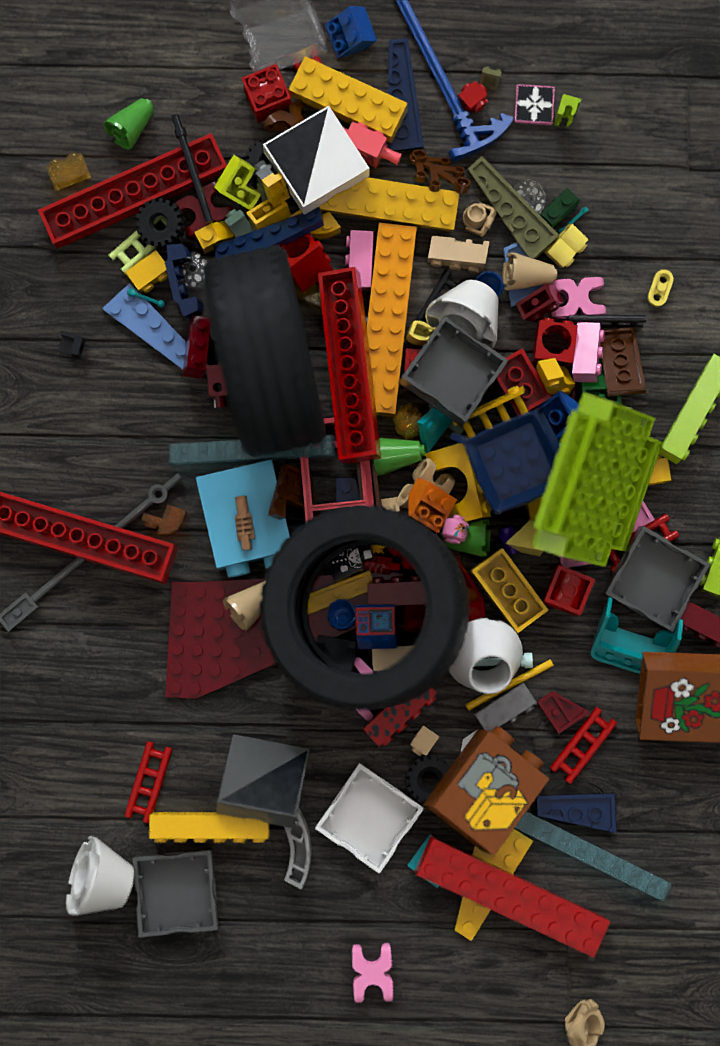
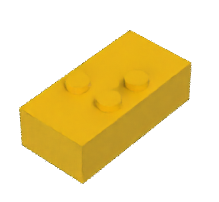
(508, 590)

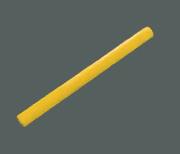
(514, 682)

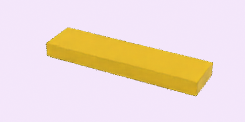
(345, 589)

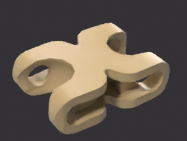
(425, 471)

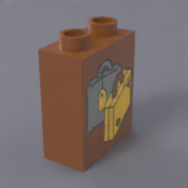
(487, 789)

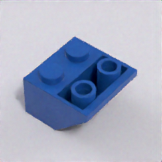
(350, 31)

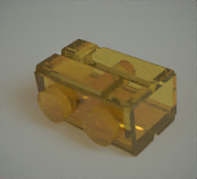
(68, 171)

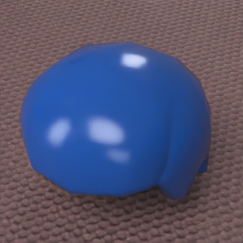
(493, 280)
(341, 614)

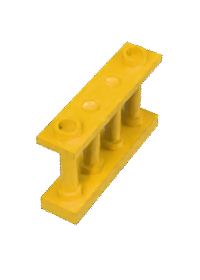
(513, 393)

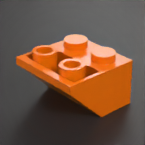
(429, 504)

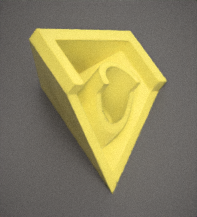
(524, 539)

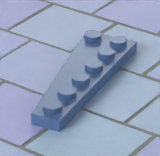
(147, 324)

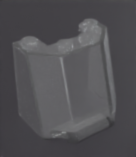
(279, 31)

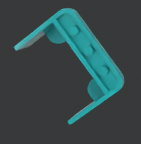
(624, 647)

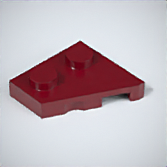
(561, 711)

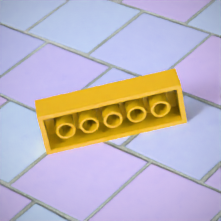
(348, 98)
(205, 826)

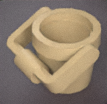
(476, 218)

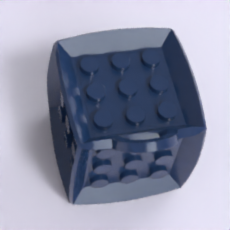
(513, 459)

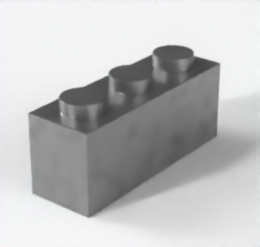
(506, 708)

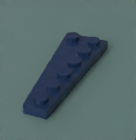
(402, 87)
(274, 234)

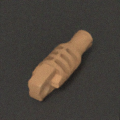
(244, 523)

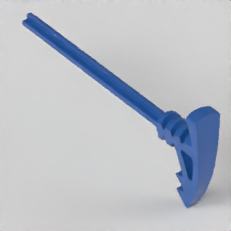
(469, 132)

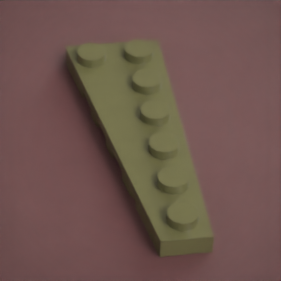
(520, 218)

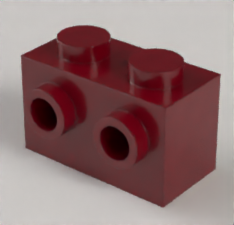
(539, 303)

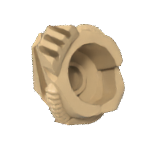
(584, 1024)

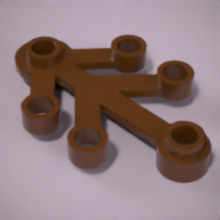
(420, 160)

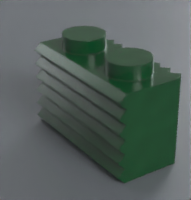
(560, 208)

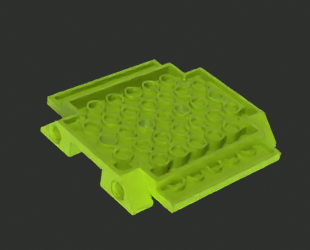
(597, 482)

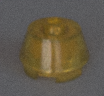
(406, 421)

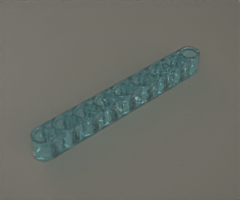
(232, 452)
(594, 856)

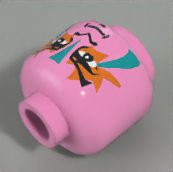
(455, 530)

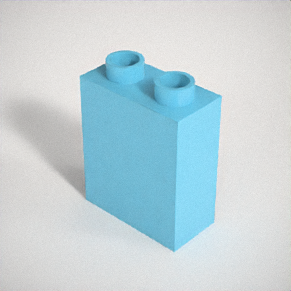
(219, 507)

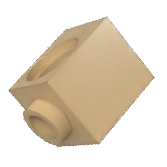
(423, 741)

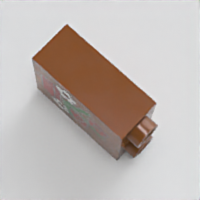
(679, 697)

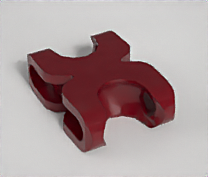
(192, 205)

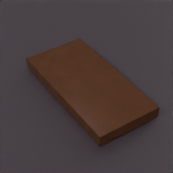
(622, 363)

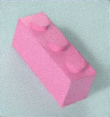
(361, 255)
(587, 352)

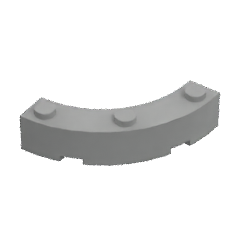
(300, 852)

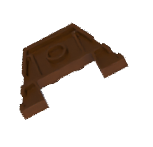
(290, 491)

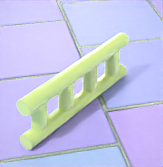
(133, 240)

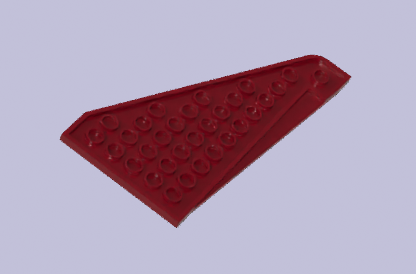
(208, 645)

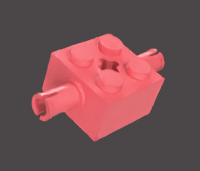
(371, 144)

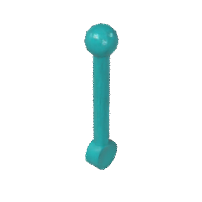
(583, 211)
(131, 292)

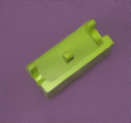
(567, 108)

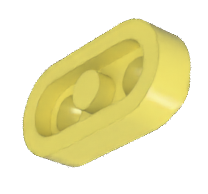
(659, 288)

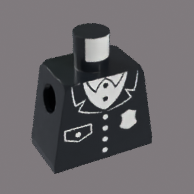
(350, 563)

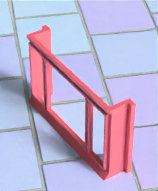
(366, 484)

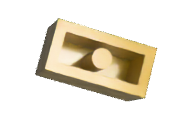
(266, 214)
(148, 272)

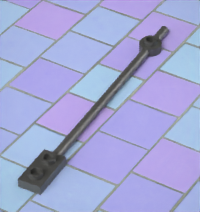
(27, 604)

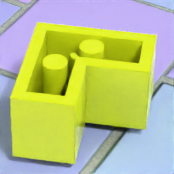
(234, 183)

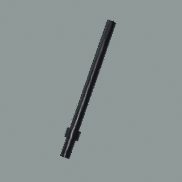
(181, 134)

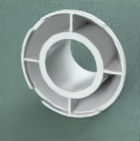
(469, 306)
(483, 640)
(98, 879)

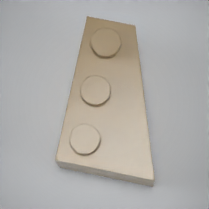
(458, 254)

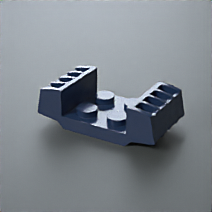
(178, 255)

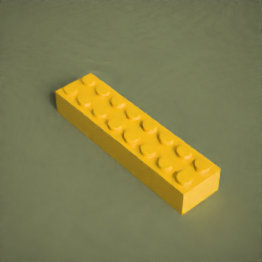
(396, 204)

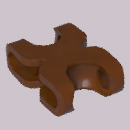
(284, 120)

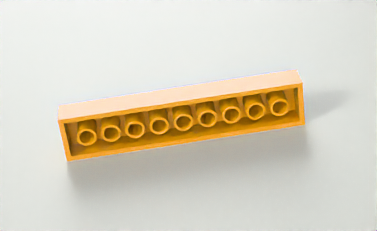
(389, 311)

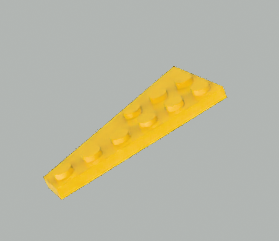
(508, 857)

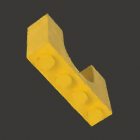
(474, 504)

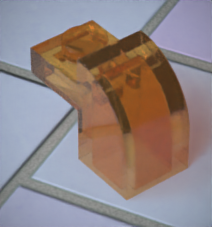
(169, 524)

